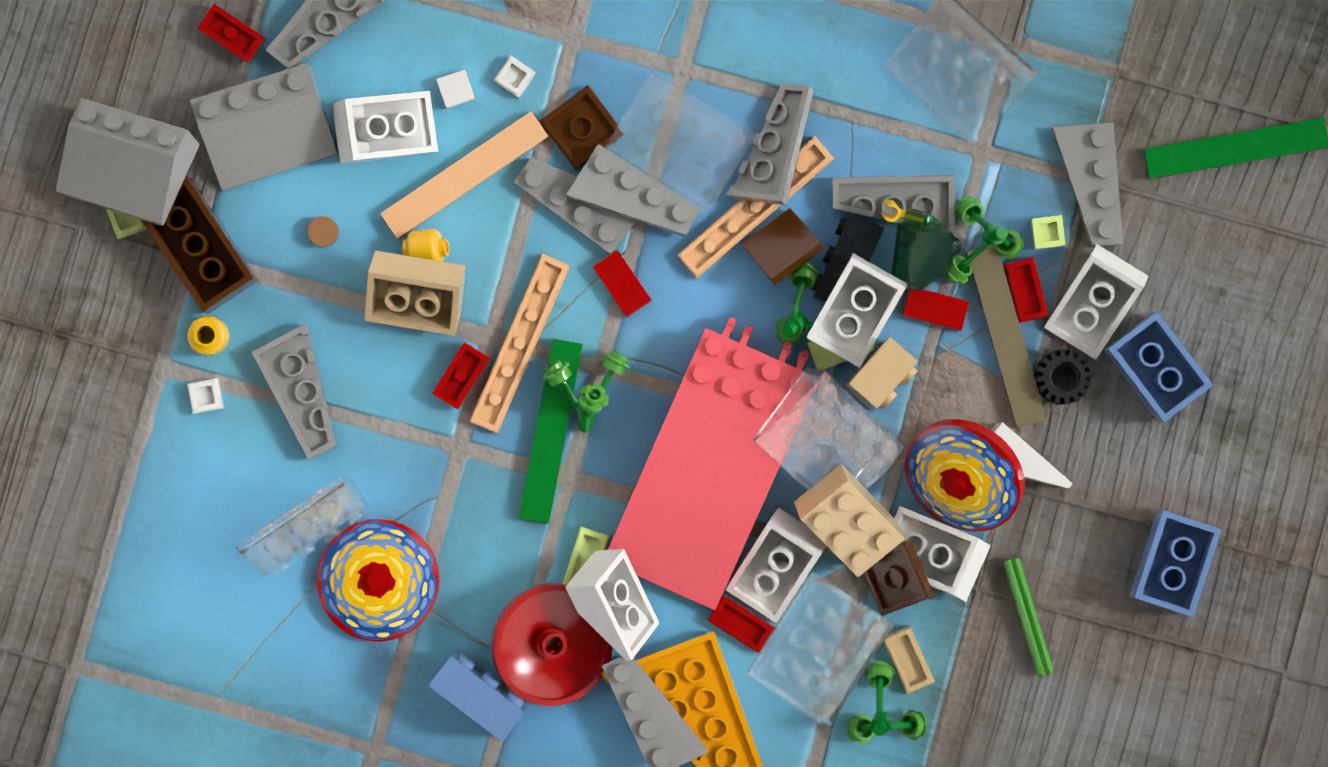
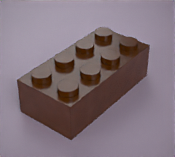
(201, 250)

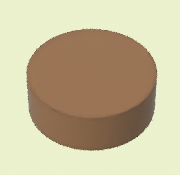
(323, 231)

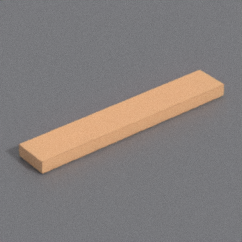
(464, 175)
(749, 214)
(519, 343)

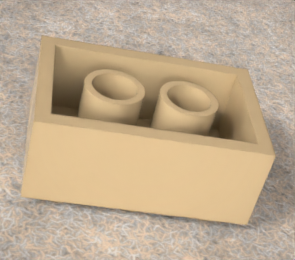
(415, 293)
(881, 374)
(849, 520)

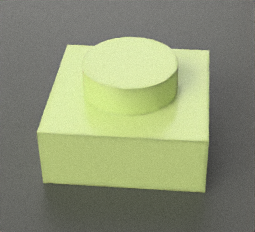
(1048, 232)

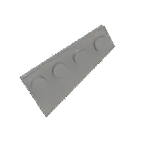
(315, 26)
(773, 159)
(1093, 177)
(550, 187)
(623, 189)
(924, 193)
(296, 384)
(655, 724)

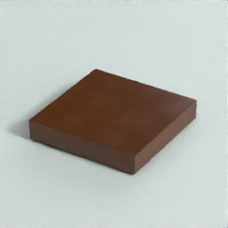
(580, 126)
(782, 246)
(898, 580)

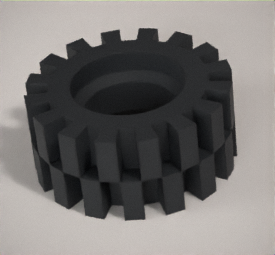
(1081, 373)

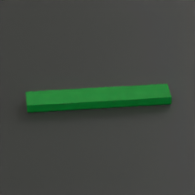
(1236, 148)
(549, 438)

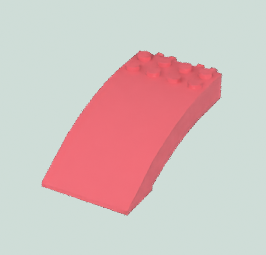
(706, 470)

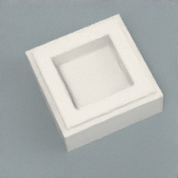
(514, 76)
(455, 89)
(205, 396)

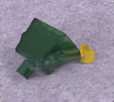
(921, 247)

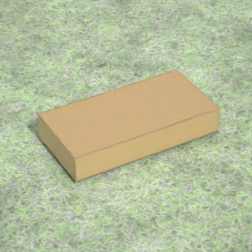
(908, 660)

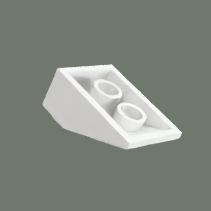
(384, 127)
(1096, 301)
(856, 310)
(1032, 463)
(946, 554)
(776, 565)
(613, 601)

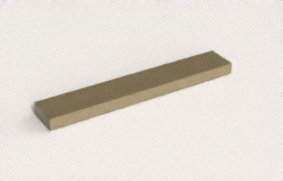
(1007, 338)

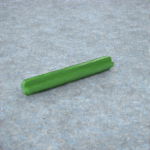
(1028, 616)

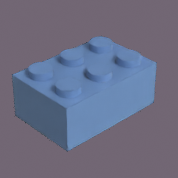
(1158, 367)
(1175, 563)
(478, 695)

